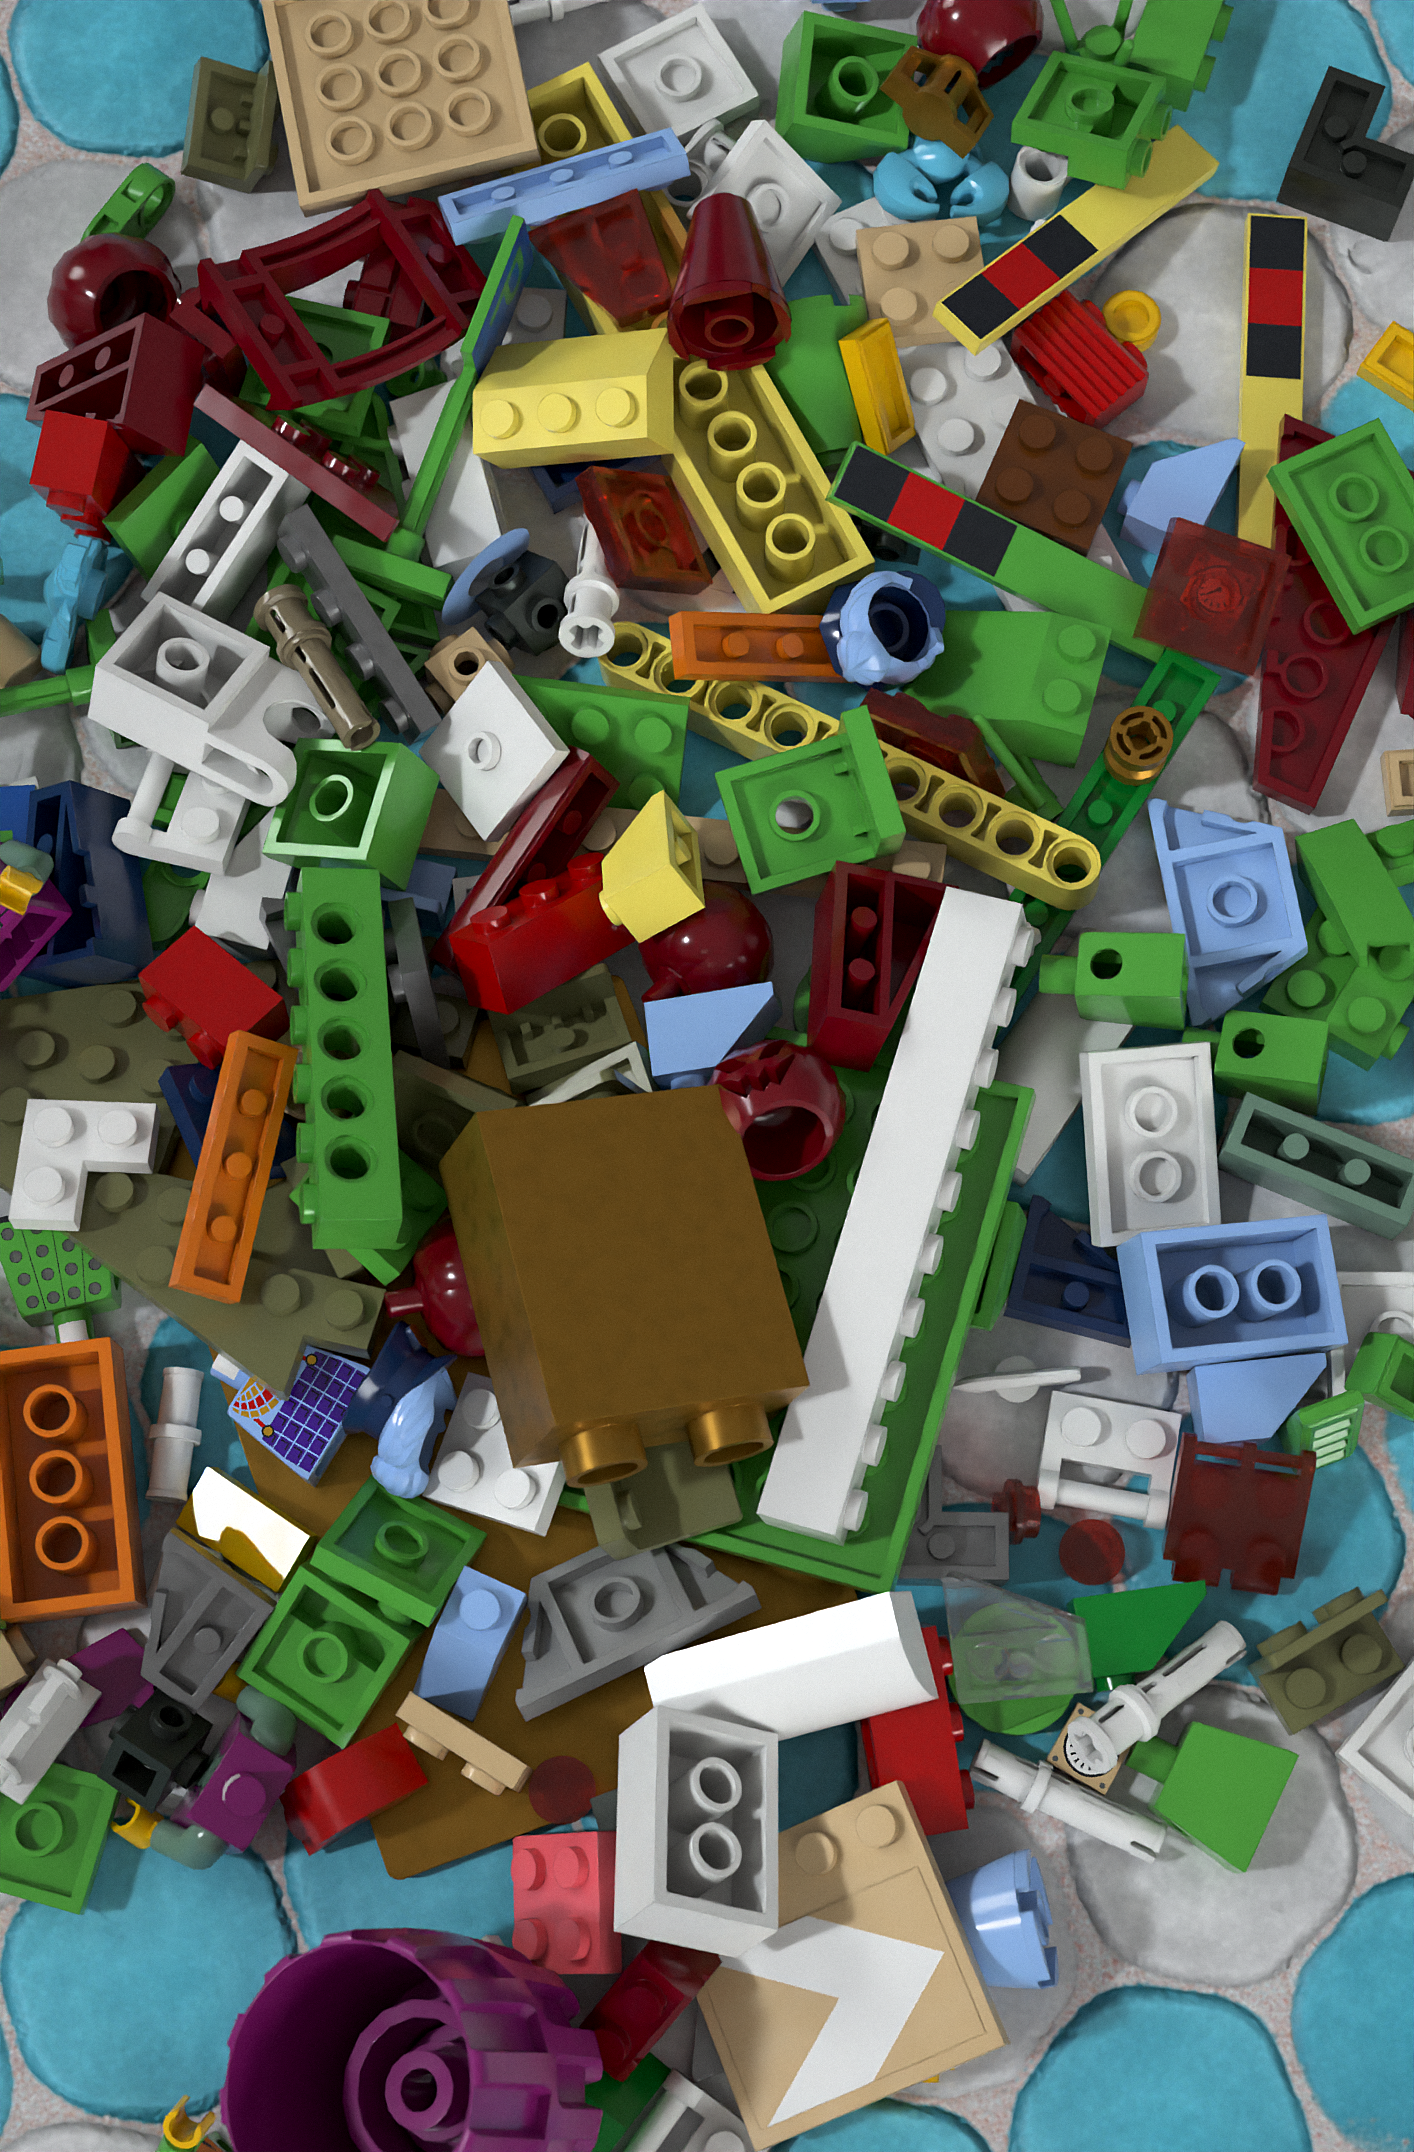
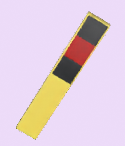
(1071, 244)
(1268, 359)

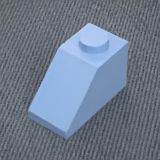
(1177, 487)
(702, 1029)
(1248, 1397)
(469, 1643)

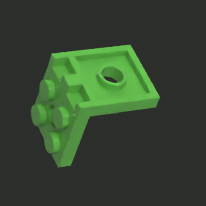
(843, 786)

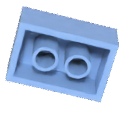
(1231, 1293)

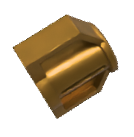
(931, 109)

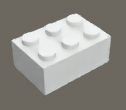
(697, 1832)

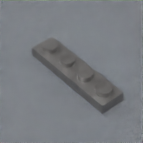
(343, 604)

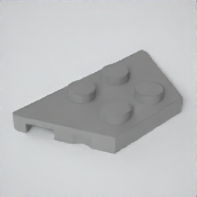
(612, 1616)

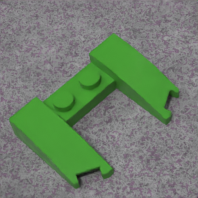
(1358, 883)

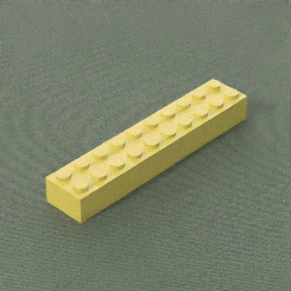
(734, 439)

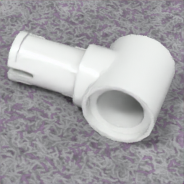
(1037, 183)

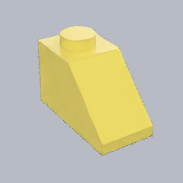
(653, 871)

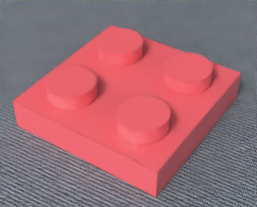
(566, 1902)

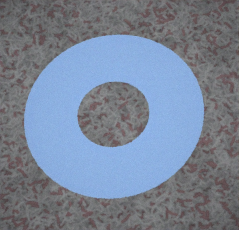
(459, 604)

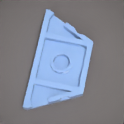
(1232, 900)

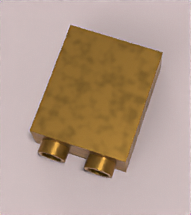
(622, 1281)

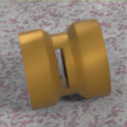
(1133, 759)

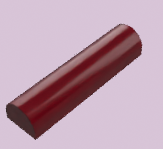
(537, 844)

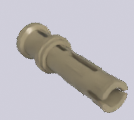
(306, 648)

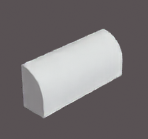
(1044, 1056)
(804, 1669)

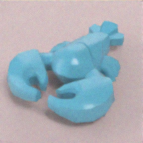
(910, 176)
(72, 592)

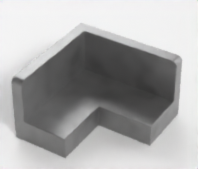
(954, 1540)

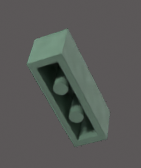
(1319, 1166)

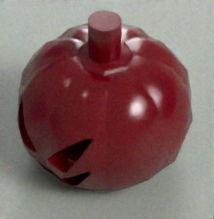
(980, 32)
(107, 284)
(711, 949)
(782, 1106)
(440, 1293)

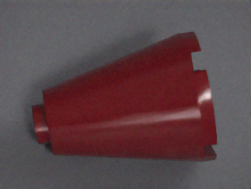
(727, 289)

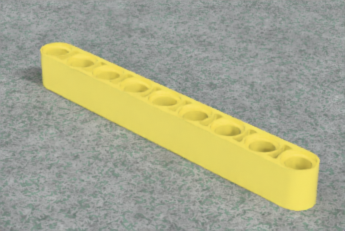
(922, 814)

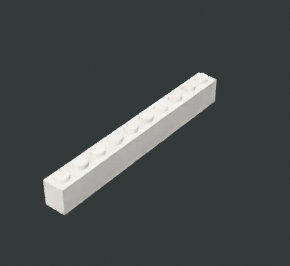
(895, 1217)

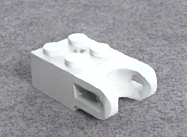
(206, 700)

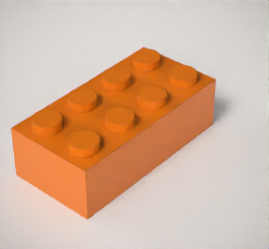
(67, 1484)

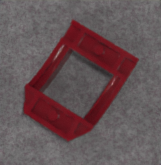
(281, 350)

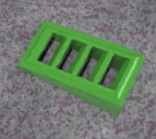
(1325, 1427)

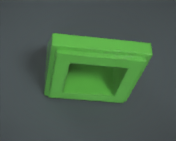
(1385, 1373)

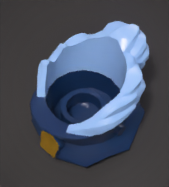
(884, 629)
(403, 1409)

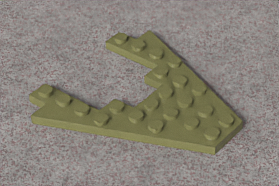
(107, 1049)

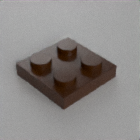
(1054, 475)

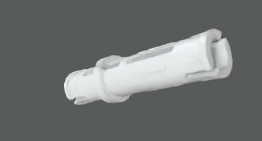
(1067, 1801)

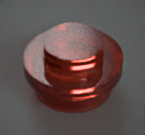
(1023, 1507)
(1091, 1552)
(562, 1790)

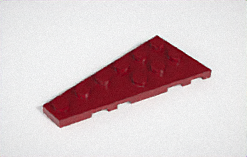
(1309, 665)

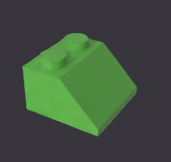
(832, 93)
(354, 809)

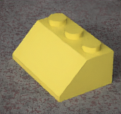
(576, 400)

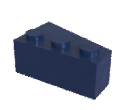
(109, 924)

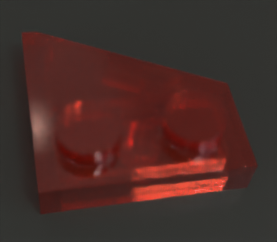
(610, 257)

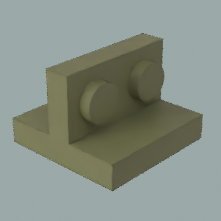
(436, 1107)

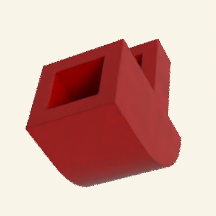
(351, 1788)

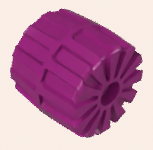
(410, 2051)

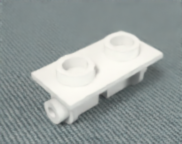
(41, 1725)

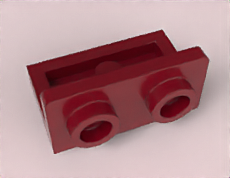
(223, 358)

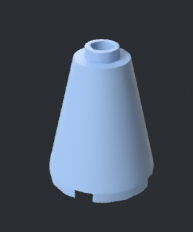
(1008, 1921)

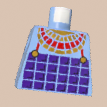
(307, 1426)

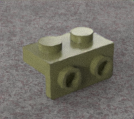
(231, 125)
(560, 1030)

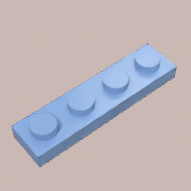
(564, 186)

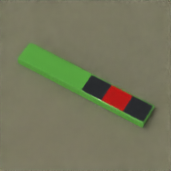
(989, 545)

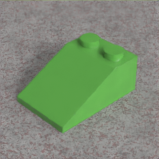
(1022, 672)

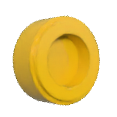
(1132, 318)

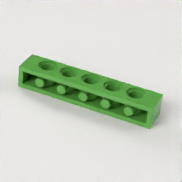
(342, 1210)

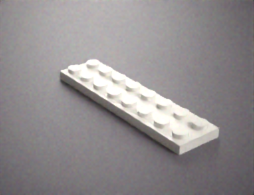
(955, 397)

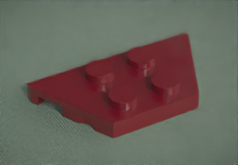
(306, 455)

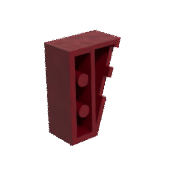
(133, 377)
(865, 958)

